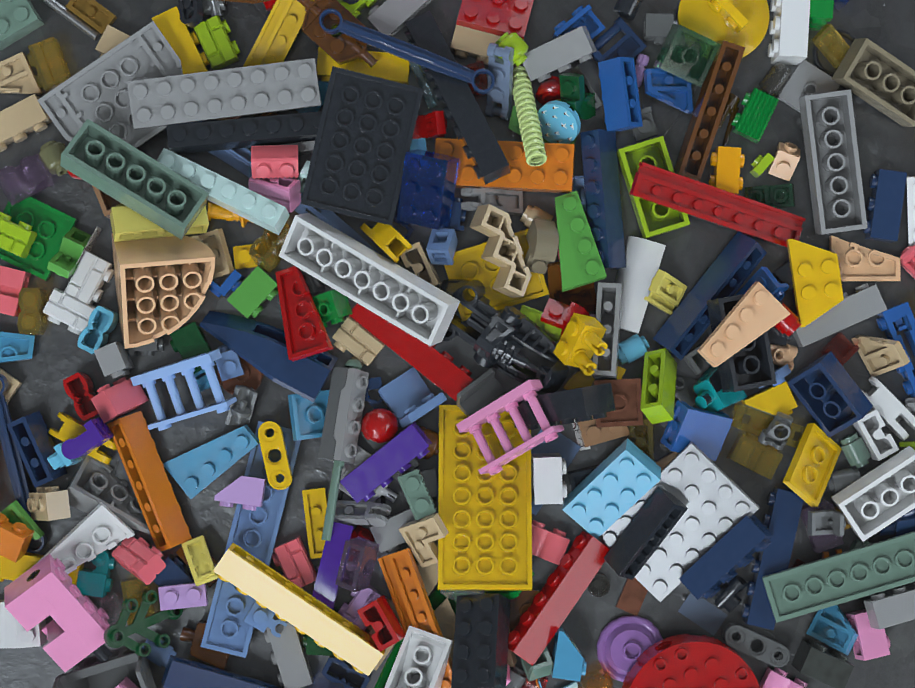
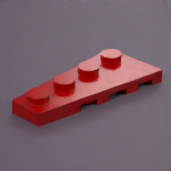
(301, 321)

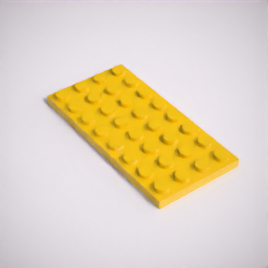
(483, 513)

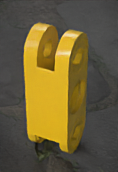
(387, 239)
(73, 428)
(268, 444)

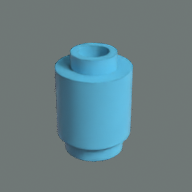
(632, 349)

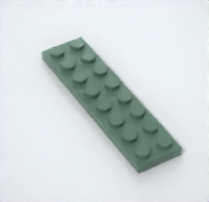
(841, 577)

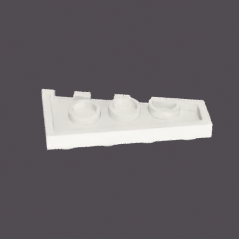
(90, 537)

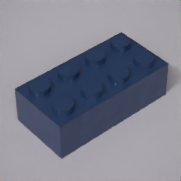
(726, 557)

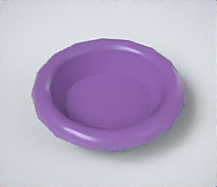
(624, 642)

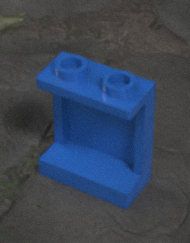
(700, 426)

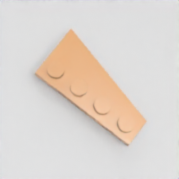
(743, 324)

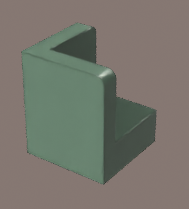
(540, 669)

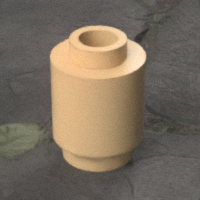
(534, 212)

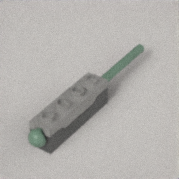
(342, 428)

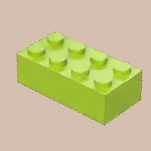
(651, 217)

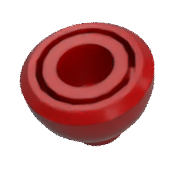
(548, 90)

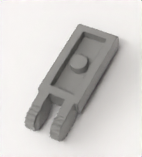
(505, 200)
(361, 513)

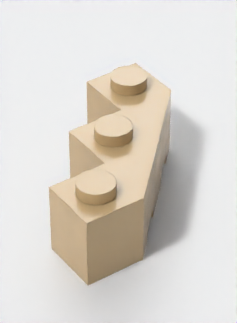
(502, 250)

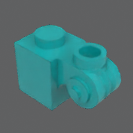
(97, 581)

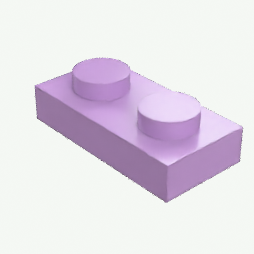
(182, 596)

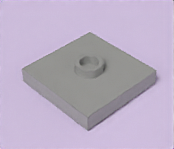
(806, 81)

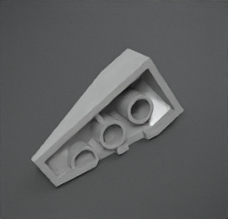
(96, 484)

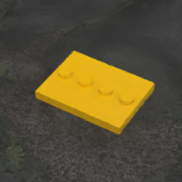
(470, 266)

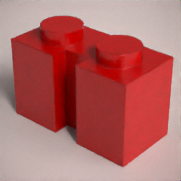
(384, 622)

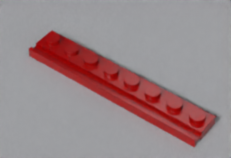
(715, 205)

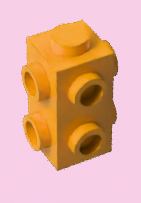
(727, 167)

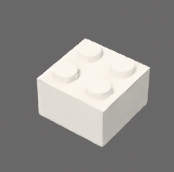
(547, 478)

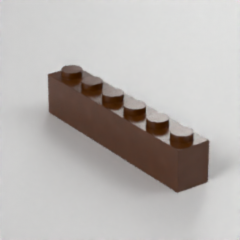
(708, 111)

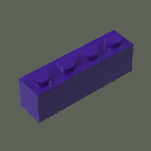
(385, 462)

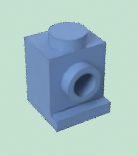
(442, 246)

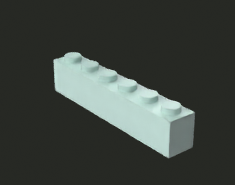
(228, 193)

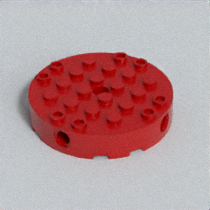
(690, 663)

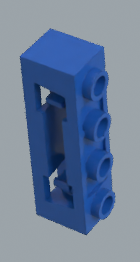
(902, 318)

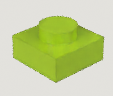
(760, 164)

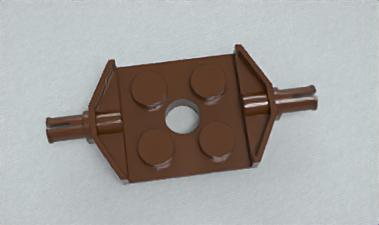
(342, 48)

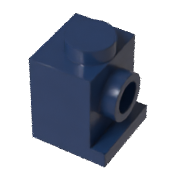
(458, 215)

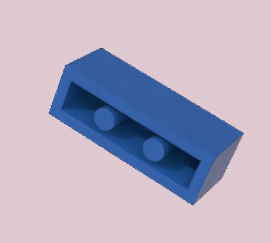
(620, 94)

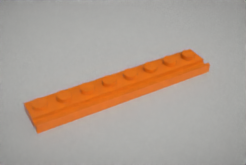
(411, 597)

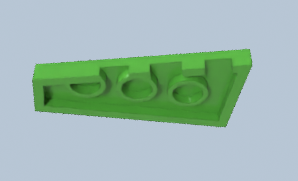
(577, 249)

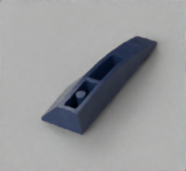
(267, 352)

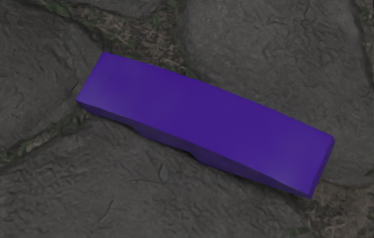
(325, 587)

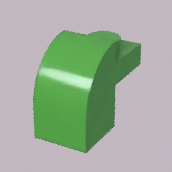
(70, 251)

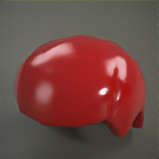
(379, 425)

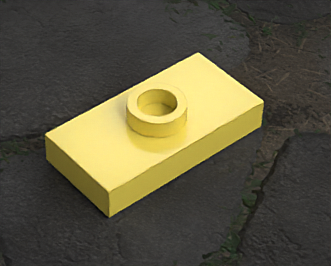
(199, 560)

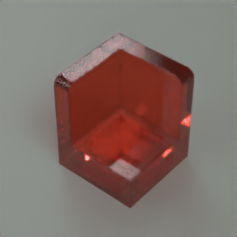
(841, 348)

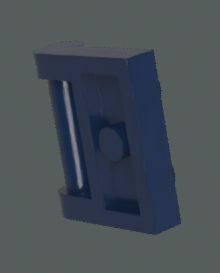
(627, 46)

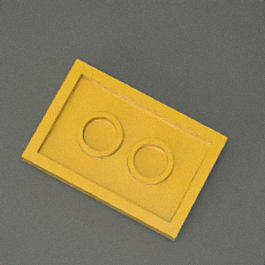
(812, 465)

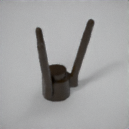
(730, 110)

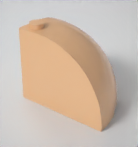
(159, 285)

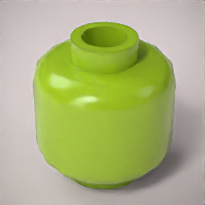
(515, 41)

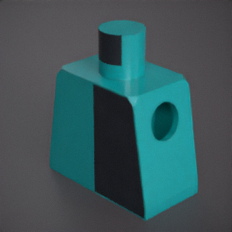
(710, 392)

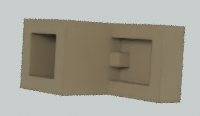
(543, 245)

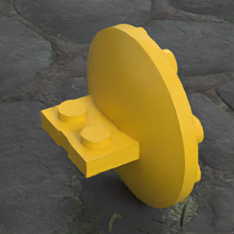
(728, 20)

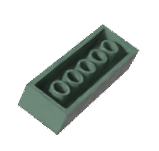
(134, 179)

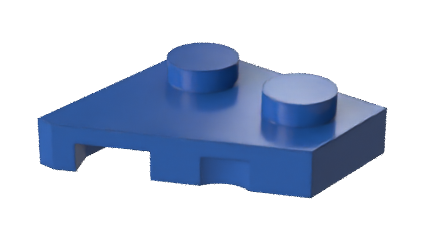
(668, 89)

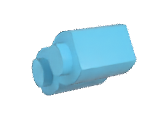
(100, 324)

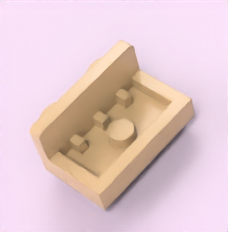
(216, 242)

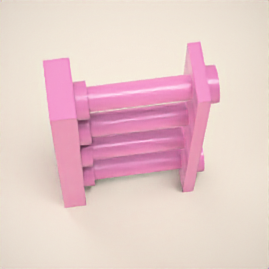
(491, 414)

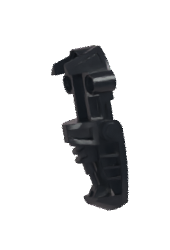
(502, 336)

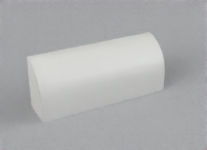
(642, 264)

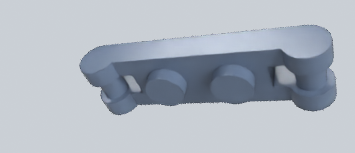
(503, 74)

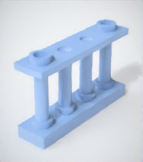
(187, 368)

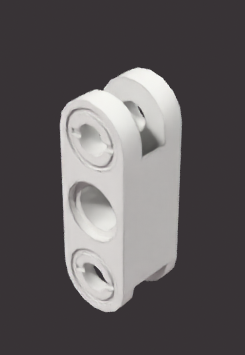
(889, 408)

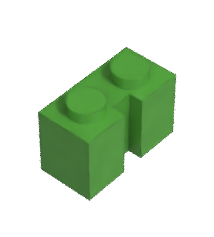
(253, 293)

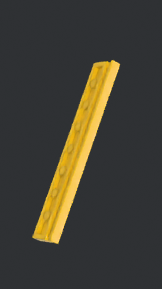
(277, 33)

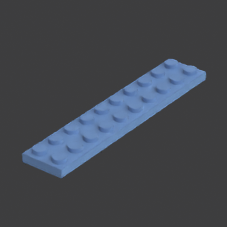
(257, 535)

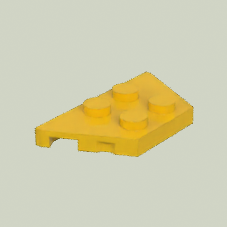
(814, 280)

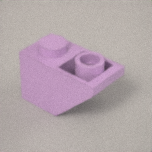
(243, 491)

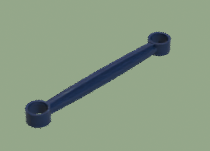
(406, 51)
(14, 461)

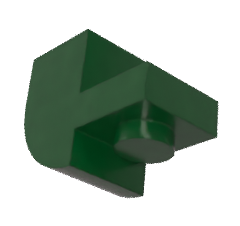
(573, 93)

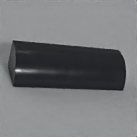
(645, 533)

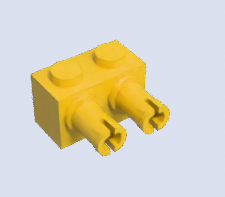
(580, 342)

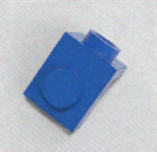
(229, 285)

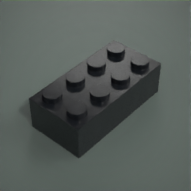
(751, 365)
(571, 404)
(481, 641)

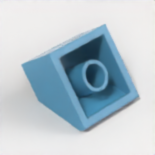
(567, 658)

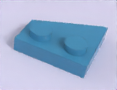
(833, 629)

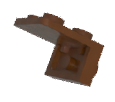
(582, 295)

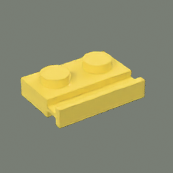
(665, 292)

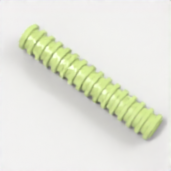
(528, 118)

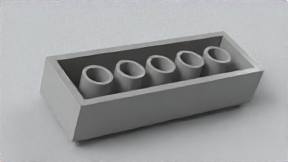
(833, 162)

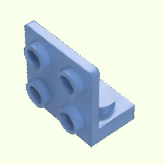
(409, 397)

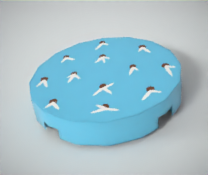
(558, 122)

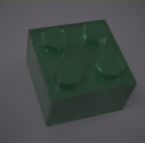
(687, 55)

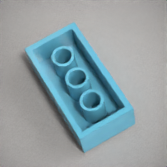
(612, 488)

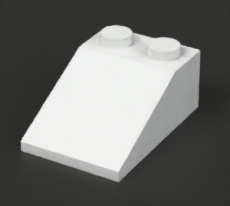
(13, 633)
(420, 661)

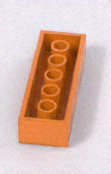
(553, 176)

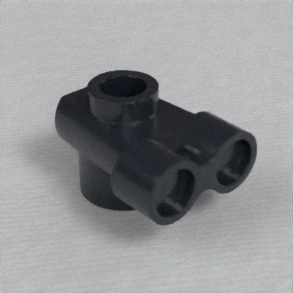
(728, 597)

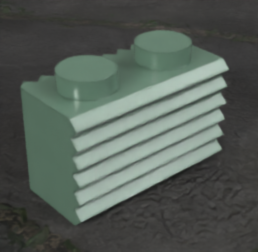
(417, 494)

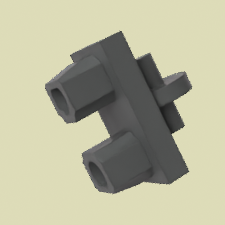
(242, 409)

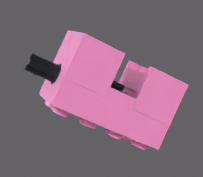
(76, 621)

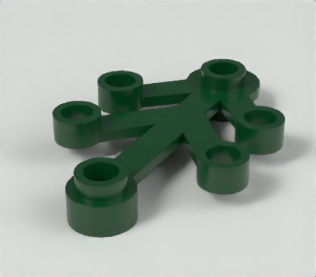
(139, 625)

